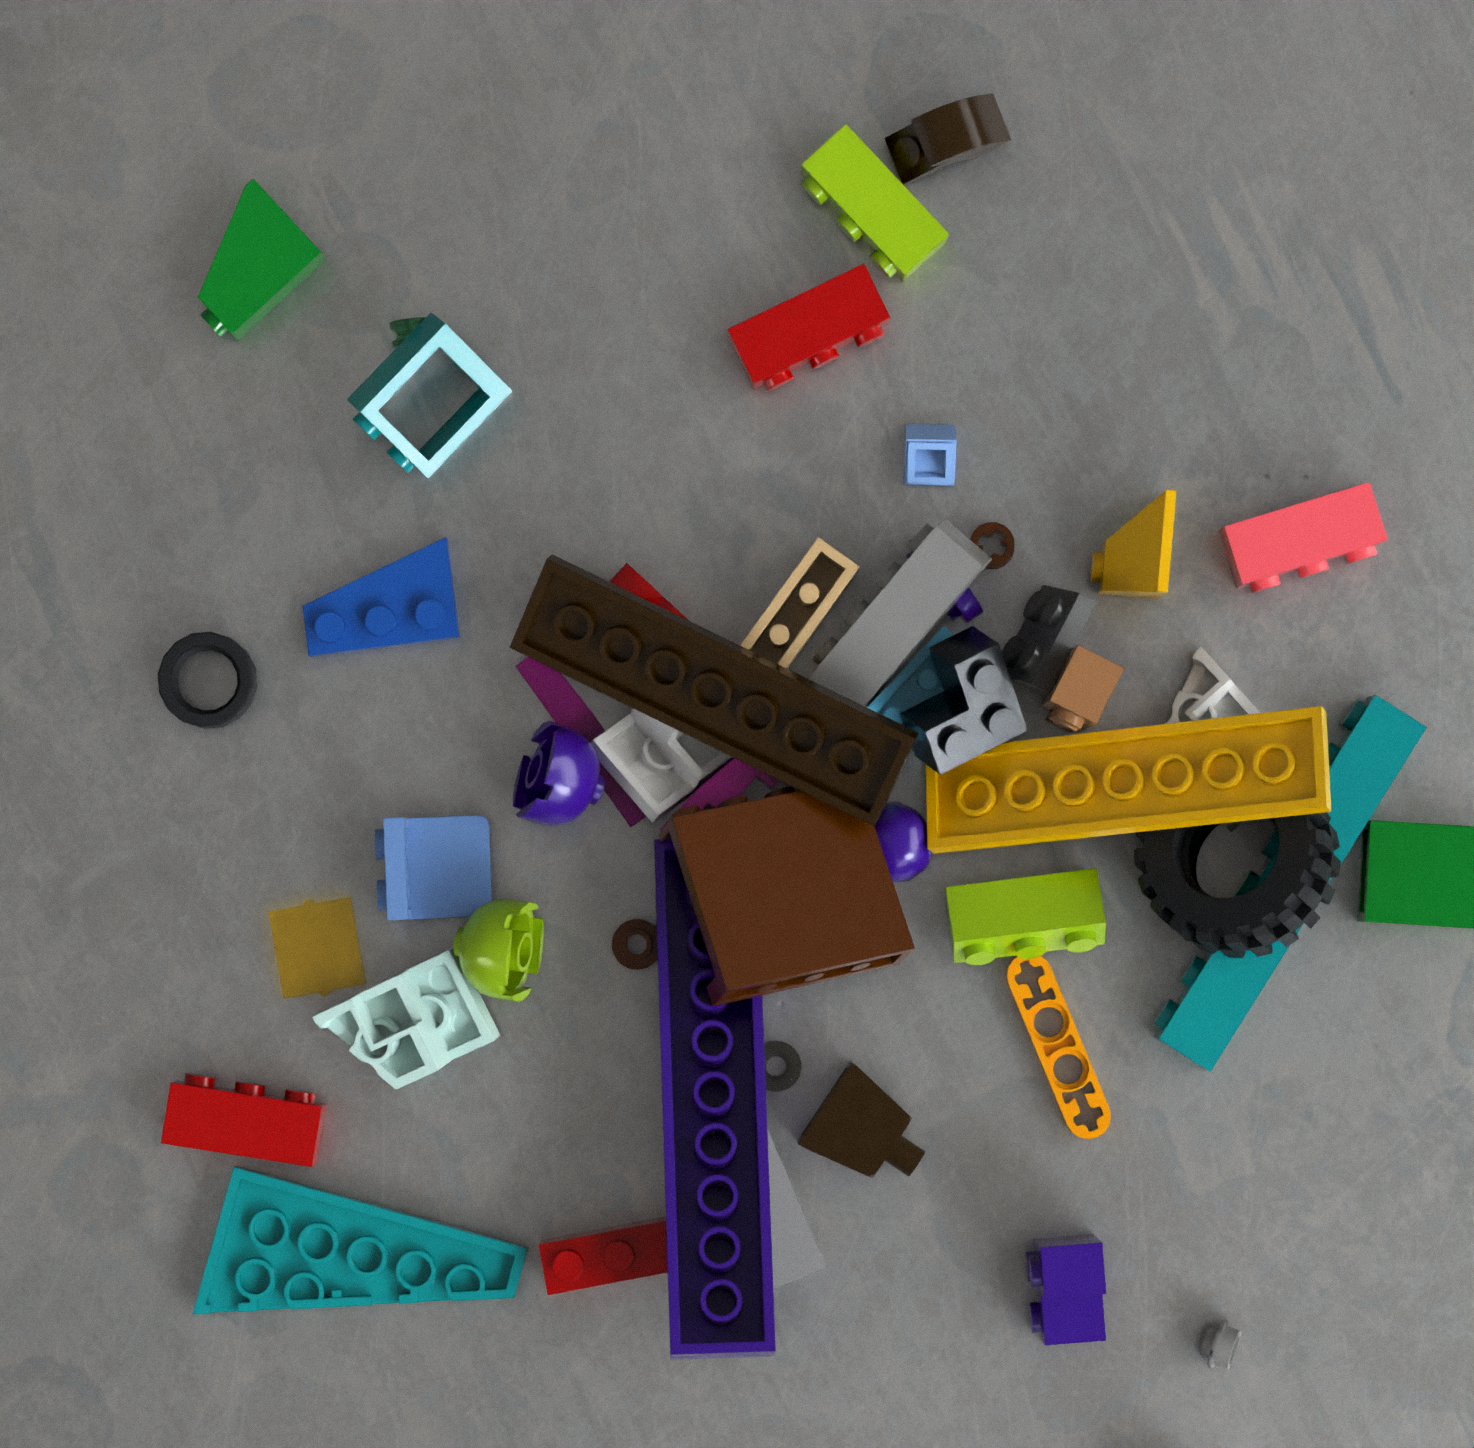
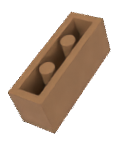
(1081, 690)

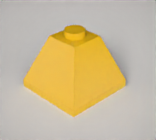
(1139, 554)

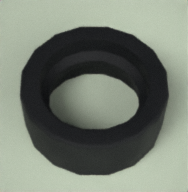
(170, 669)

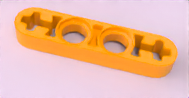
(1052, 1047)

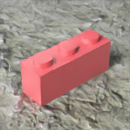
(1303, 537)

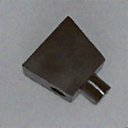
(861, 1127)

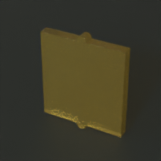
(317, 947)

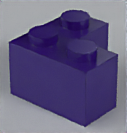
(1069, 1289)

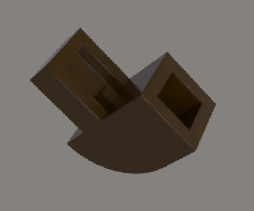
(947, 136)

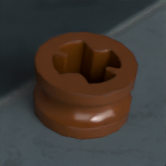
(988, 530)

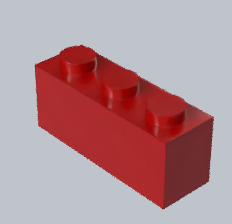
(809, 328)
(244, 1120)
(604, 1255)

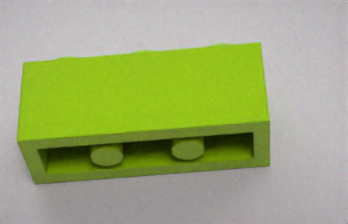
(872, 204)
(1025, 916)

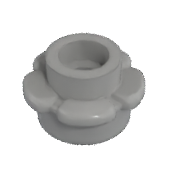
(1220, 1345)

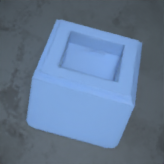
(929, 454)

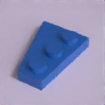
(387, 608)

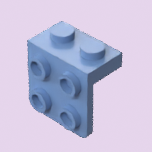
(434, 866)

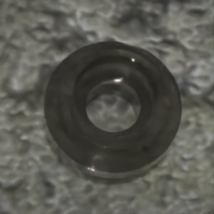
(793, 1066)

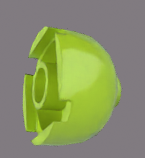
(501, 948)

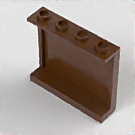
(787, 893)

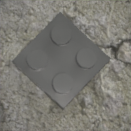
(1046, 636)

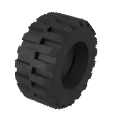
(1252, 919)

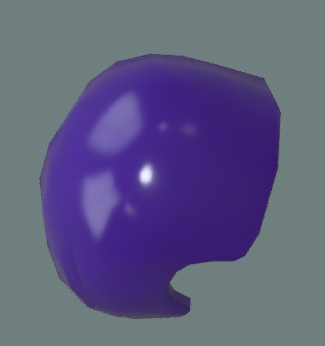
(903, 841)

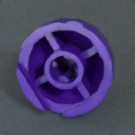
(558, 778)

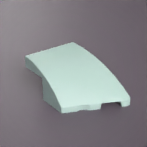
(413, 1020)

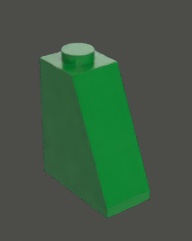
(255, 264)

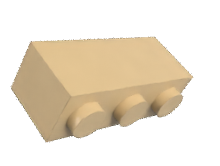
(801, 604)

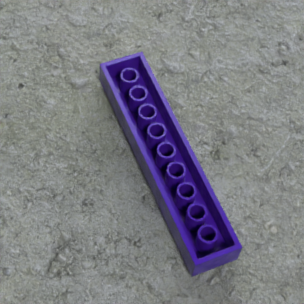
(711, 1144)

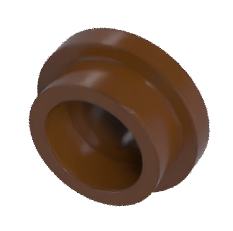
(620, 940)

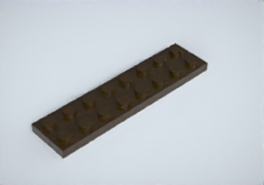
(713, 690)

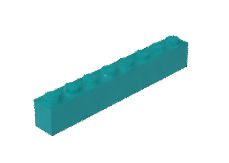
(1225, 988)

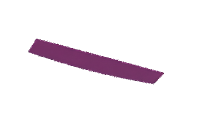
(570, 710)

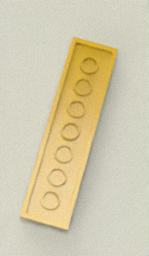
(1133, 781)

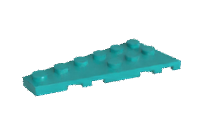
(320, 1249)

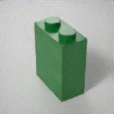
(1417, 874)

